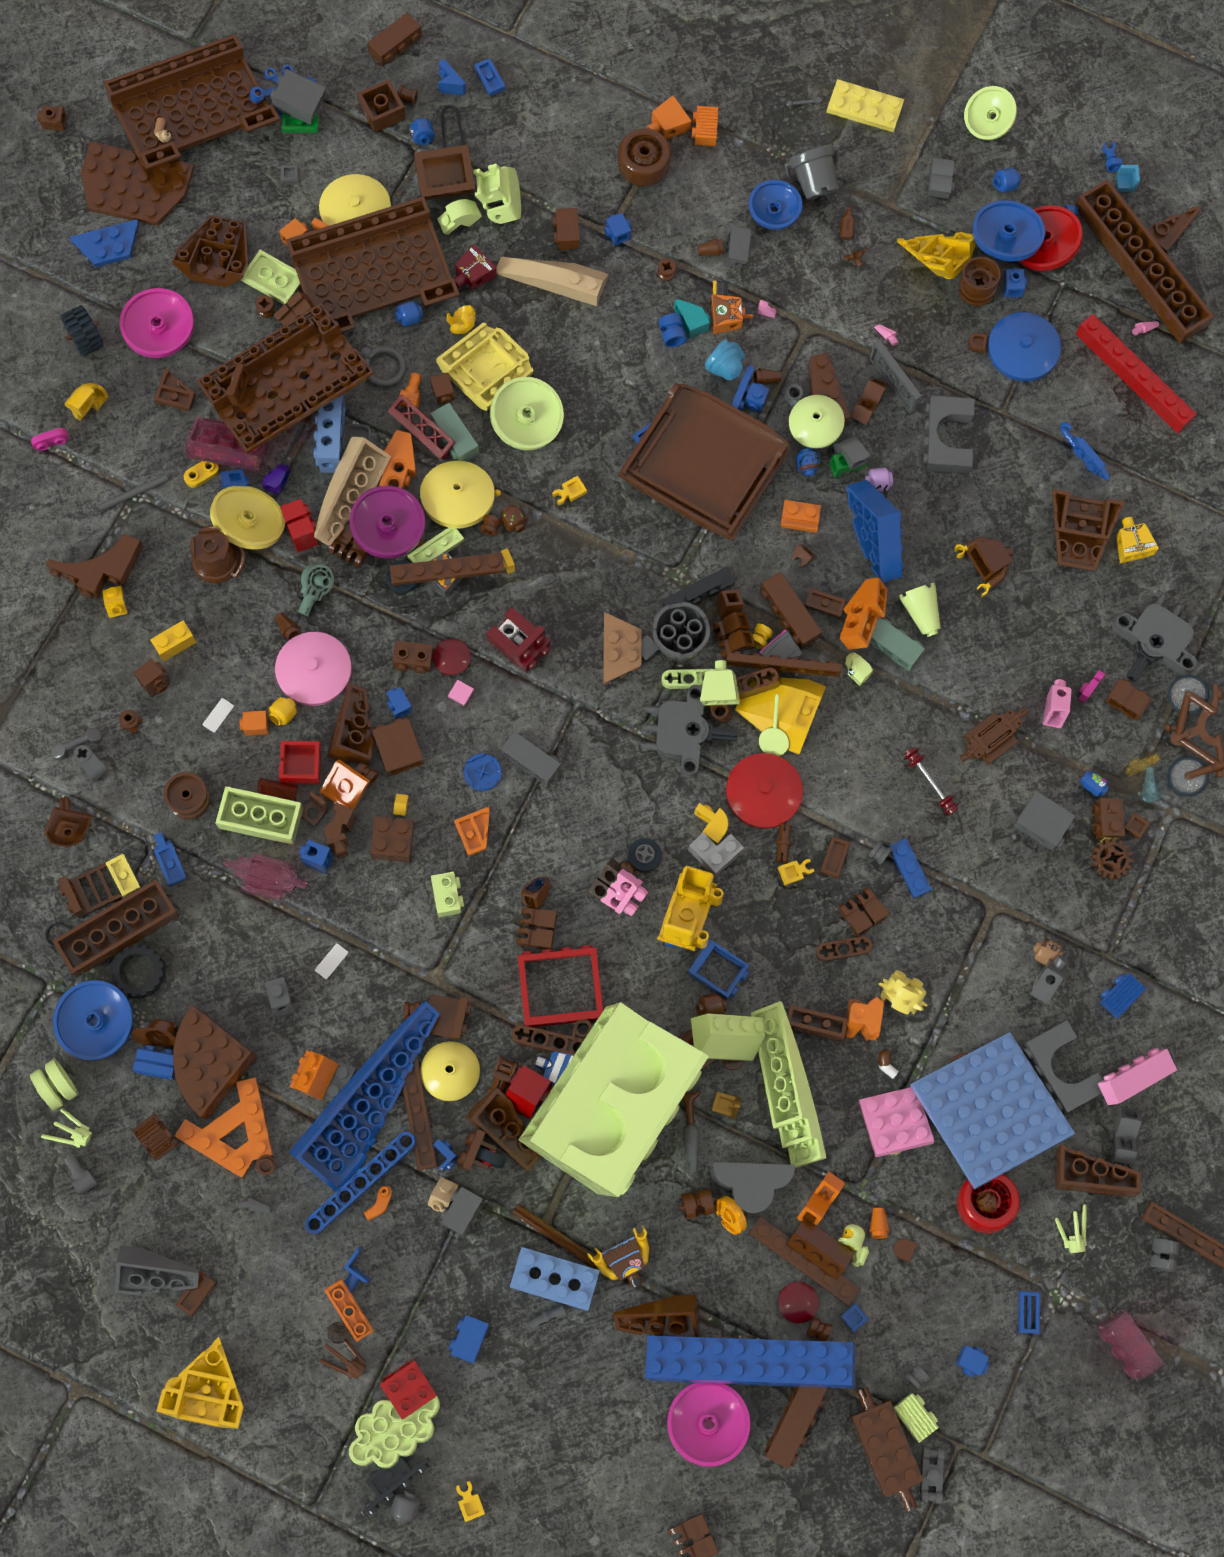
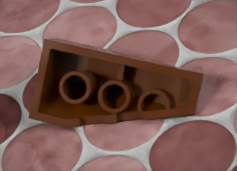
(352, 733)

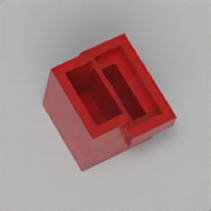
(528, 1091)

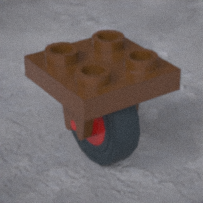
(487, 1155)

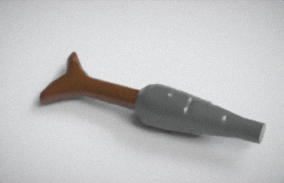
(691, 1132)

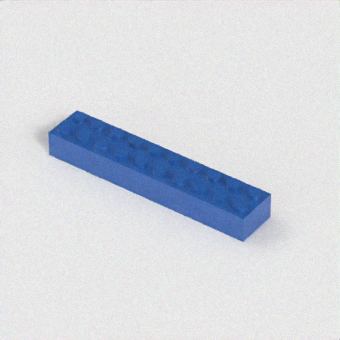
(751, 1361)

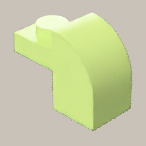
(459, 213)

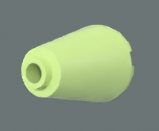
(923, 608)

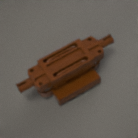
(993, 736)

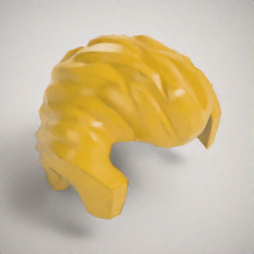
(462, 320)

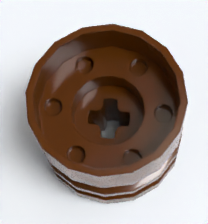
(979, 281)

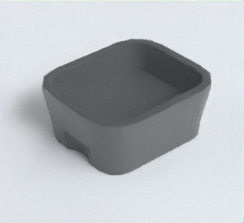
(355, 430)

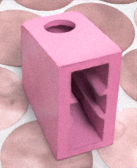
(1057, 704)

